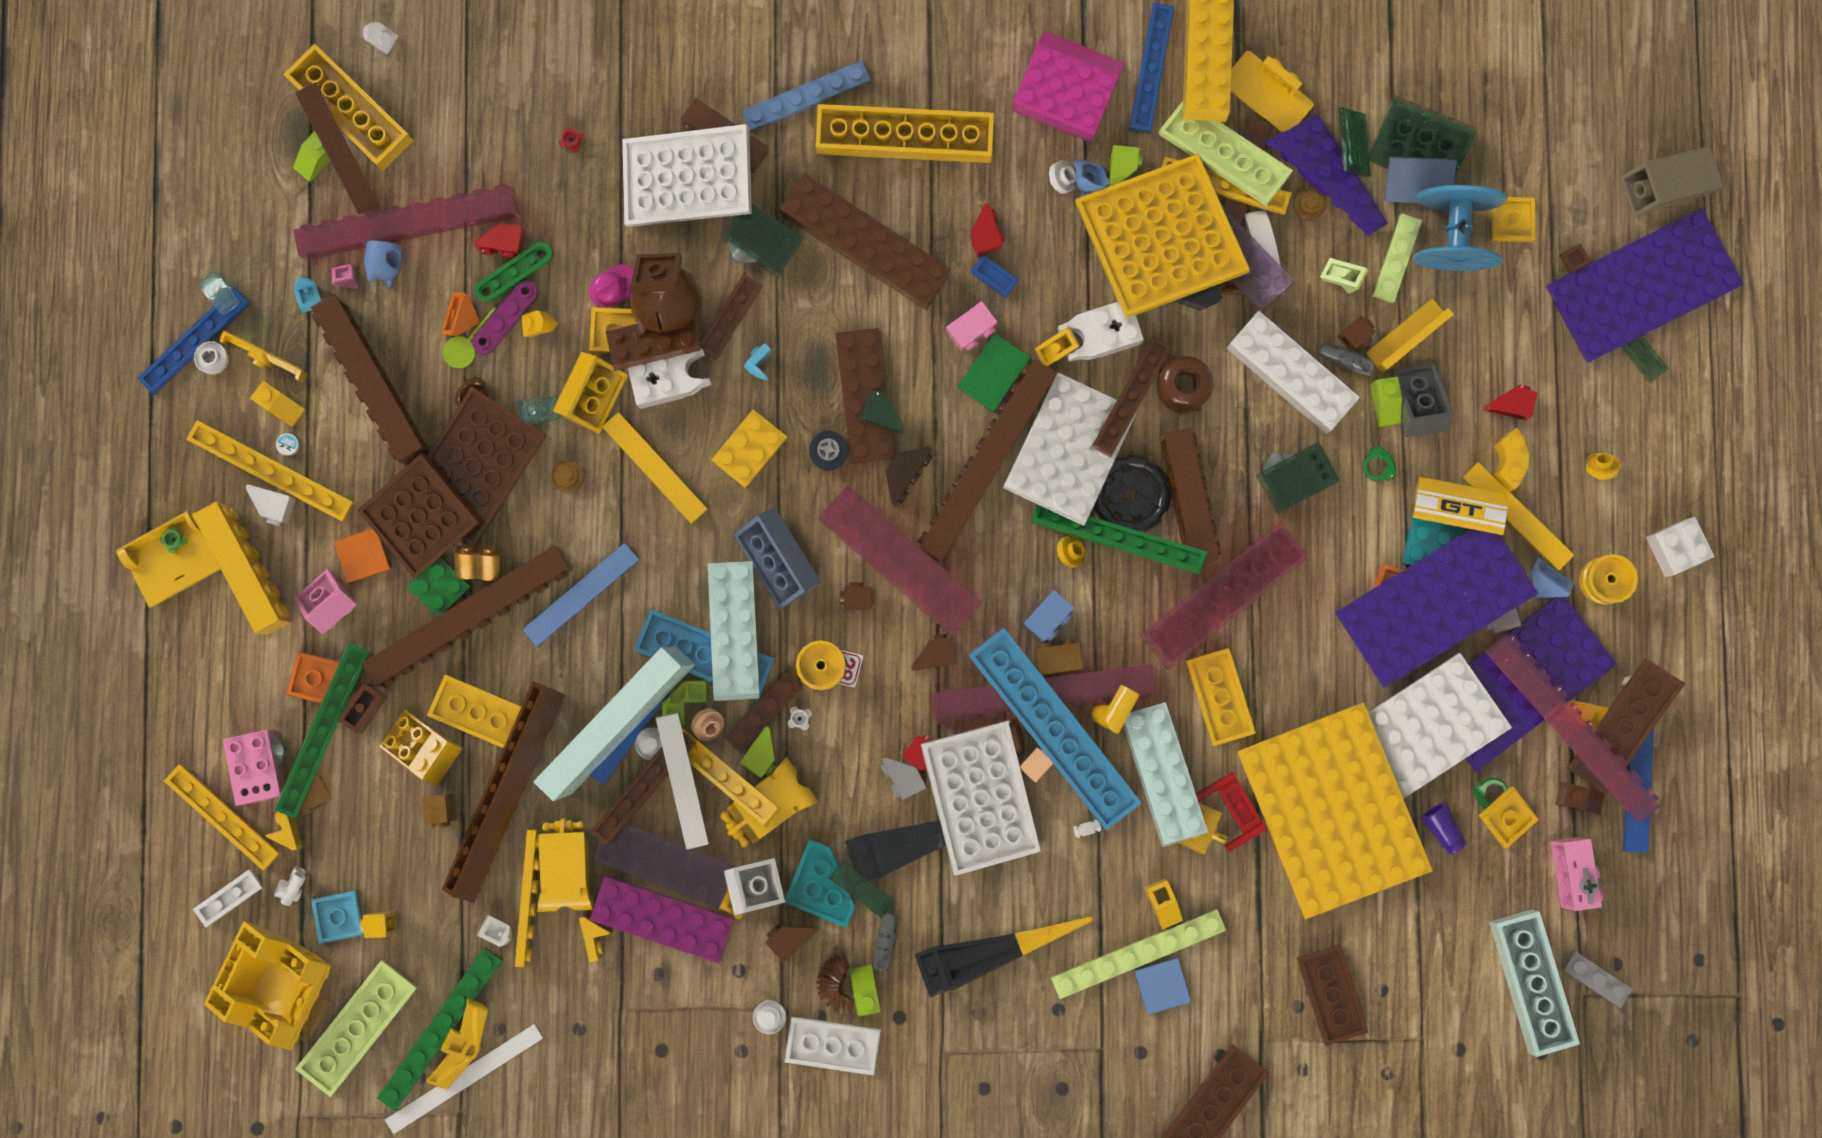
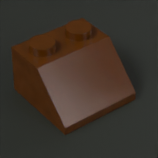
(789, 938)

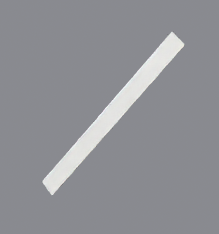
(468, 1076)

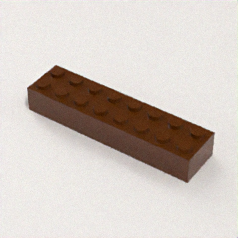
(865, 241)
(370, 379)

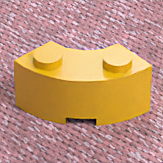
(1513, 459)

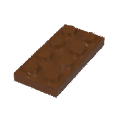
(638, 346)
(1332, 995)

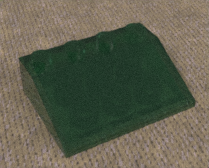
(1420, 133)

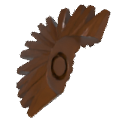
(834, 984)

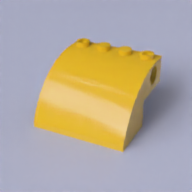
(267, 985)

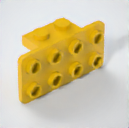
(1270, 91)

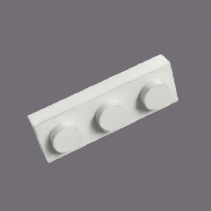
(228, 898)

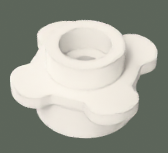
(795, 713)

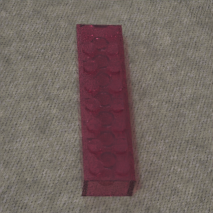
(900, 561)
(1224, 595)

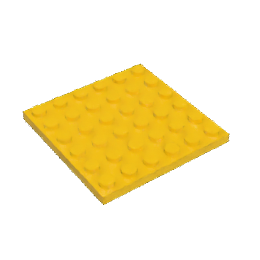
(1162, 236)

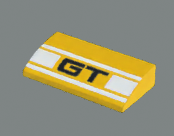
(1460, 505)

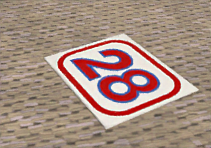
(853, 664)

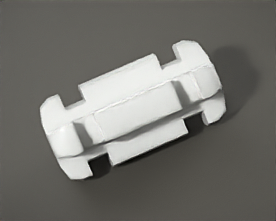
(1087, 828)

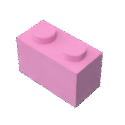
(971, 327)

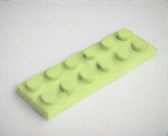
(1228, 155)
(356, 1028)

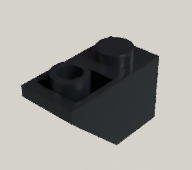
(1201, 299)

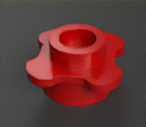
(570, 133)

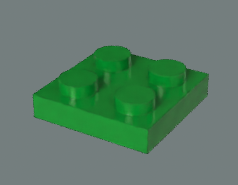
(439, 587)

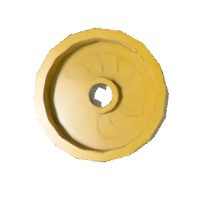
(1621, 577)
(808, 660)

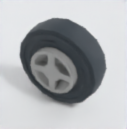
(828, 442)

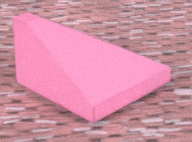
(344, 276)

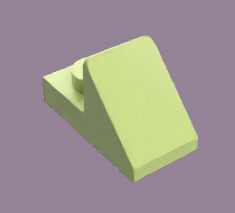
(1344, 274)

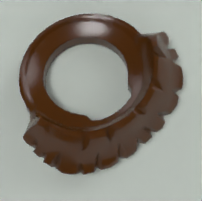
(476, 383)
(1017, 736)

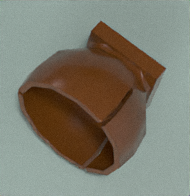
(663, 287)

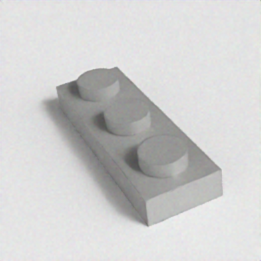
(1596, 979)

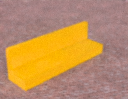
(1408, 335)

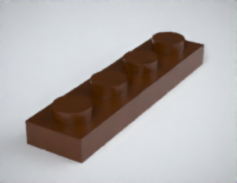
(730, 316)
(763, 713)

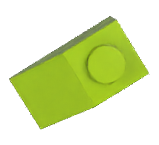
(311, 158)
(1123, 163)
(1387, 401)
(761, 755)
(865, 990)

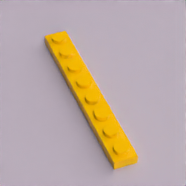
(270, 471)

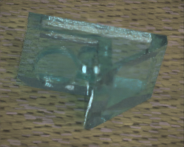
(538, 410)

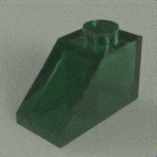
(881, 413)

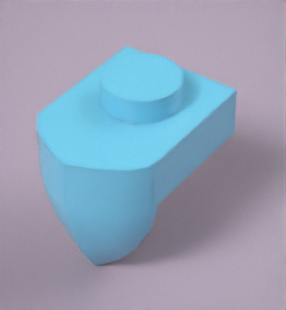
(306, 293)
(758, 356)

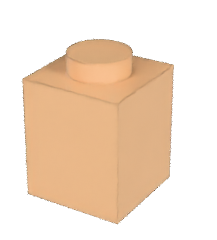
(1036, 764)

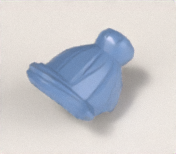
(1090, 176)

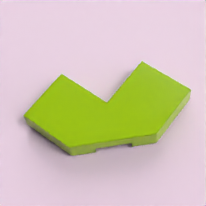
(688, 692)

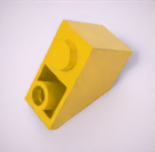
(1163, 903)

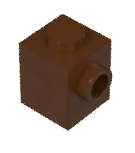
(1358, 334)
(856, 597)

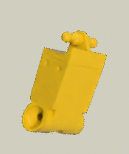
(782, 790)
(564, 868)

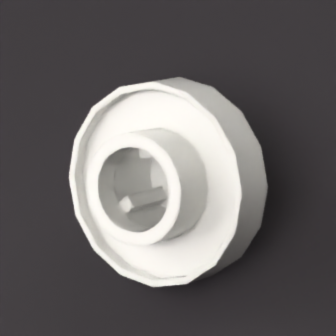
(1062, 177)
(211, 358)
(648, 743)
(769, 1017)

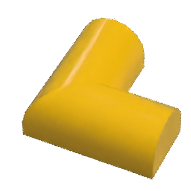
(1114, 715)

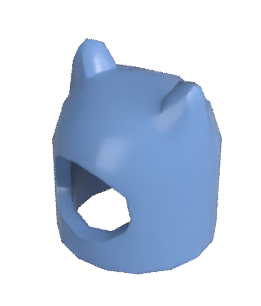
(382, 261)

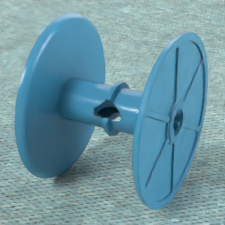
(1460, 202)

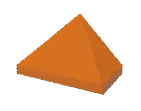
(460, 315)

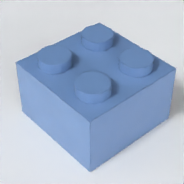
(1048, 616)

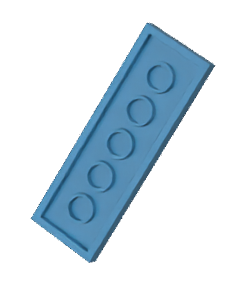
(693, 642)

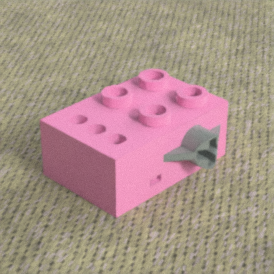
(255, 766)
(1576, 874)

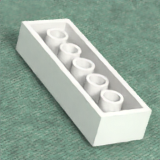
(1292, 372)

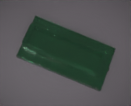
(1354, 142)

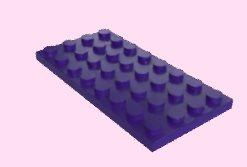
(1644, 285)
(1435, 604)
(1562, 648)

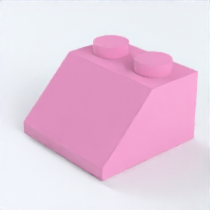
(324, 602)

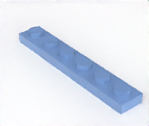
(806, 96)

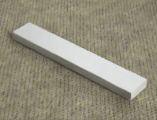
(682, 780)

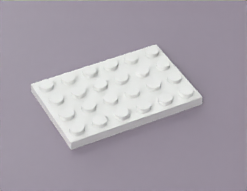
(687, 176)
(1057, 458)
(1436, 723)
(980, 797)

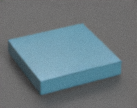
(337, 916)

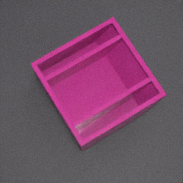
(1067, 86)

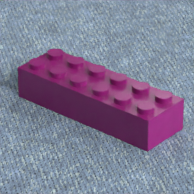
(662, 918)

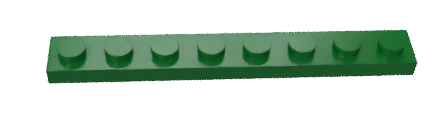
(1125, 540)
(321, 730)
(437, 1031)

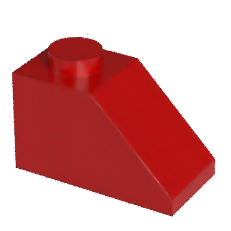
(1516, 403)

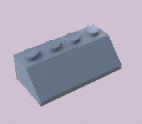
(777, 558)

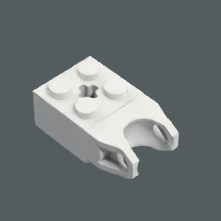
(1098, 337)
(673, 380)

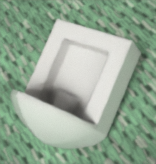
(379, 36)
(495, 931)

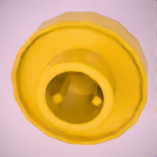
(1602, 466)
(1071, 551)

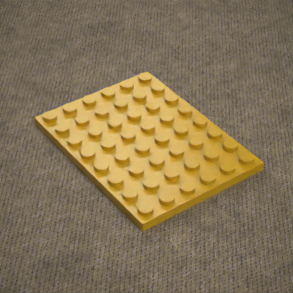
(1334, 810)

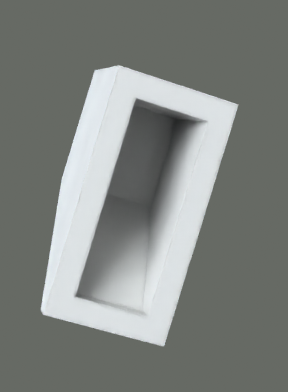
(271, 505)

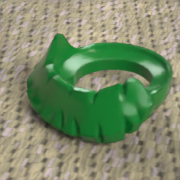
(1390, 470)
(1480, 788)

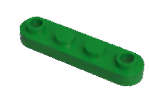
(513, 272)

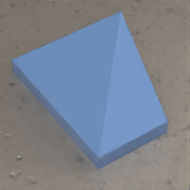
(1549, 581)

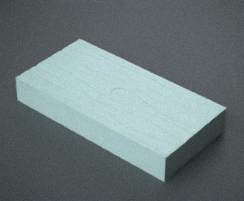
(614, 722)

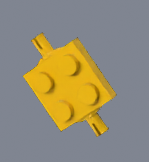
(1211, 820)

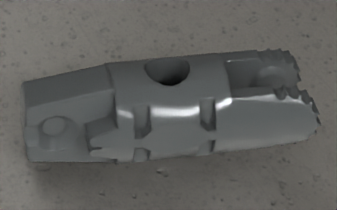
(1346, 358)
(886, 942)

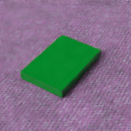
(993, 372)

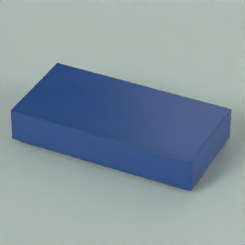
(994, 276)

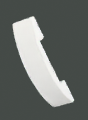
(1260, 229)

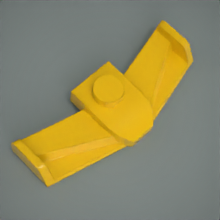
(262, 357)
(461, 1046)

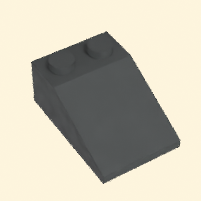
(1423, 400)

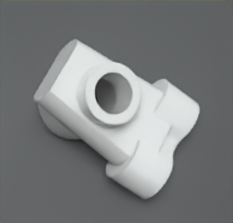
(290, 890)

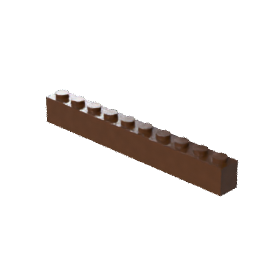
(987, 461)
(467, 616)
(503, 792)

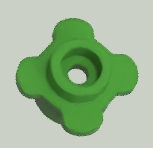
(167, 537)

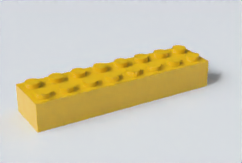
(904, 133)

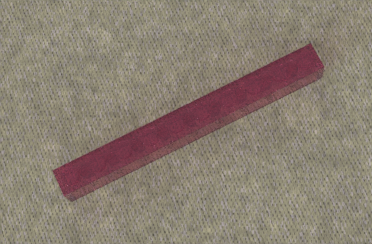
(406, 222)
(1069, 688)
(1572, 728)

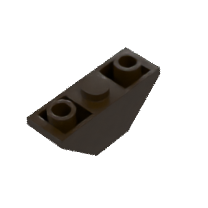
(904, 471)

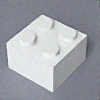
(1680, 547)
(754, 886)

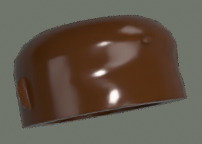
(1179, 401)

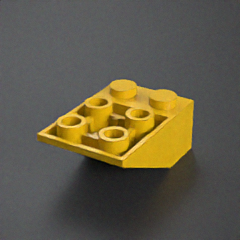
(420, 748)

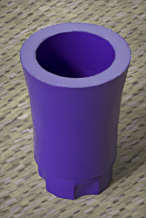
(1444, 827)

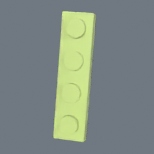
(1397, 258)

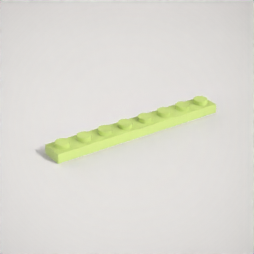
(1138, 954)

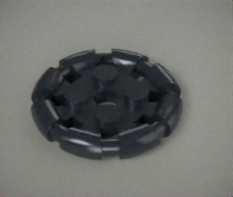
(1144, 491)

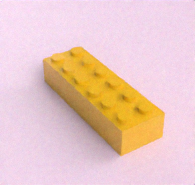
(1208, 60)
(351, 107)
(242, 568)

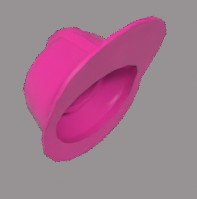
(611, 286)

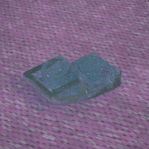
(219, 293)

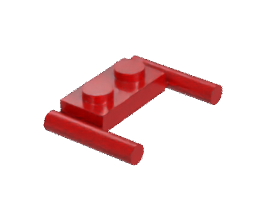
(1239, 808)

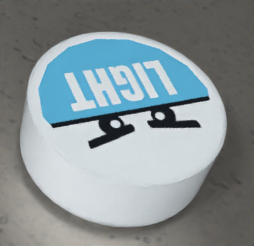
(288, 444)

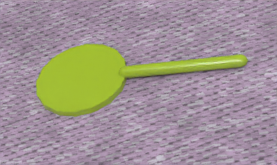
(459, 350)

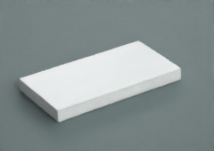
(832, 1045)

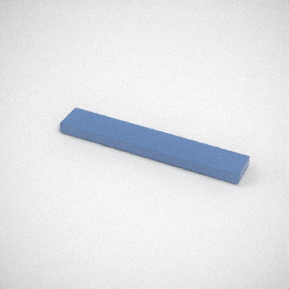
(581, 595)

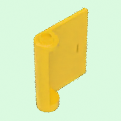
(158, 569)

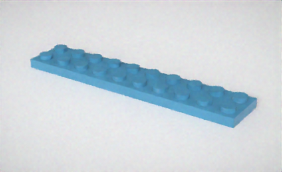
(1054, 728)

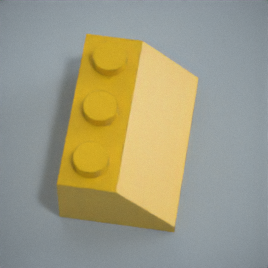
(590, 392)

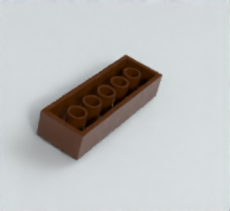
(1188, 492)

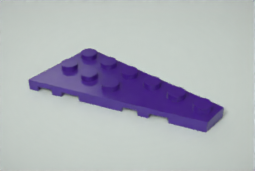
(1320, 162)

